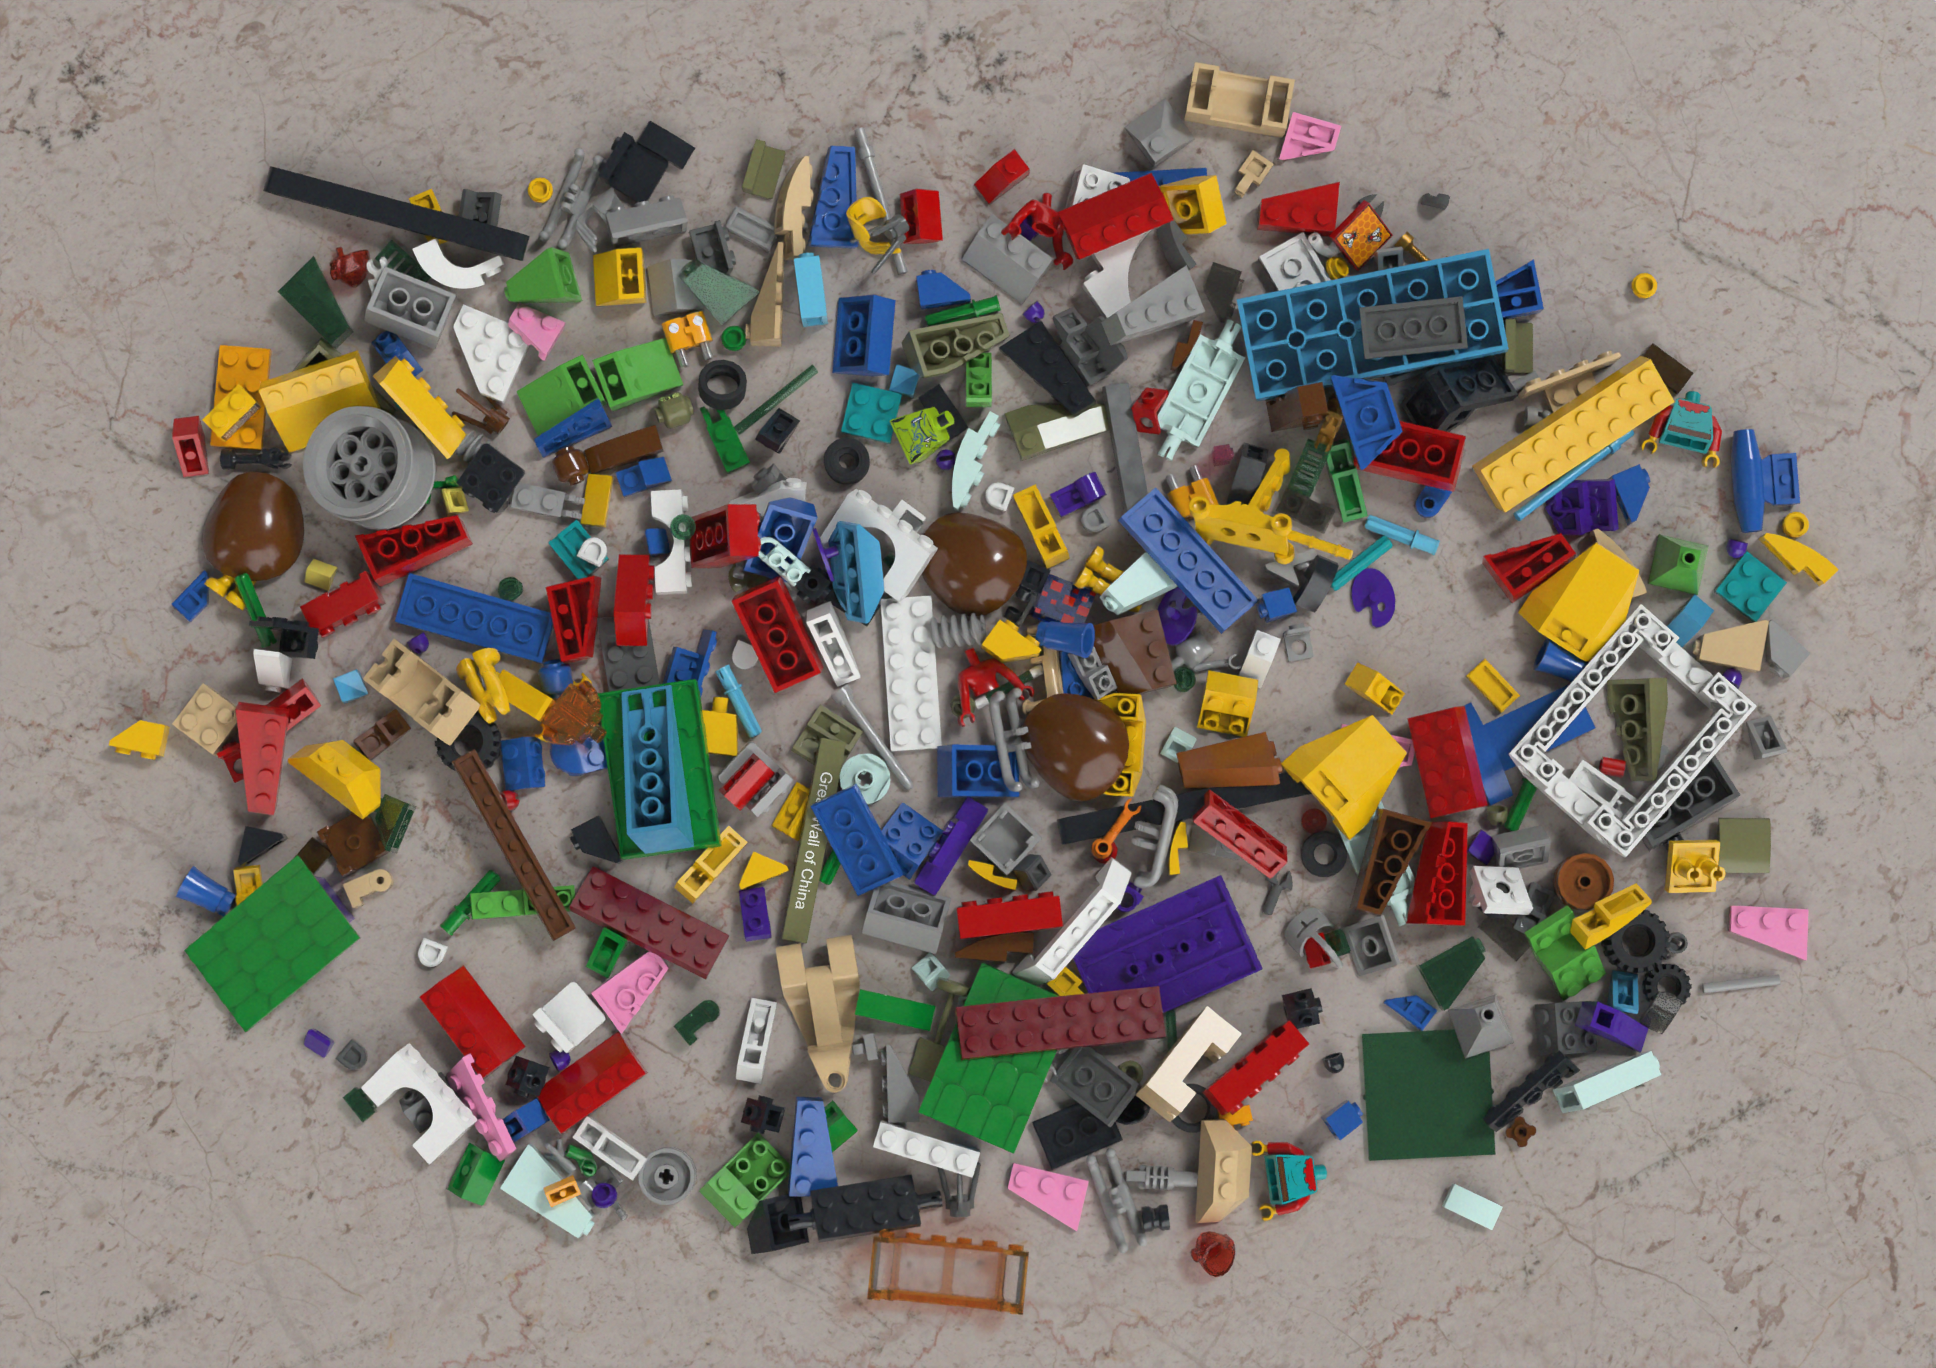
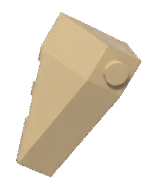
(768, 310)

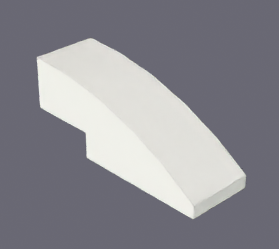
(1602, 789)
(610, 1147)

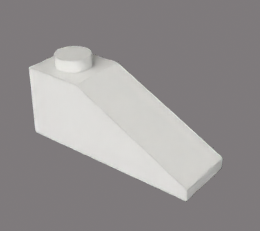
(780, 490)
(832, 643)
(272, 669)
(756, 1040)

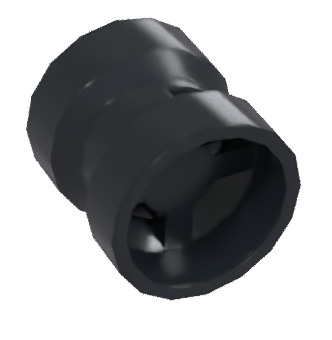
(1161, 1218)

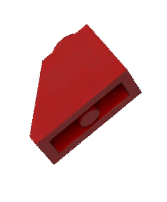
(1002, 176)
(190, 446)

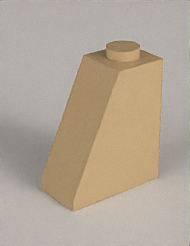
(1733, 647)

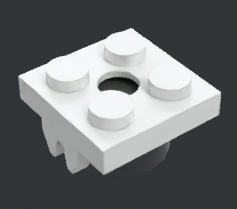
(1499, 891)

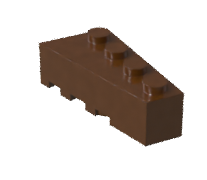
(1386, 857)

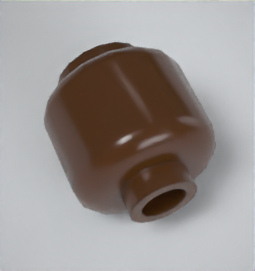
(570, 465)

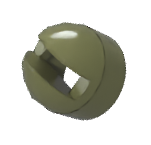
(1497, 814)

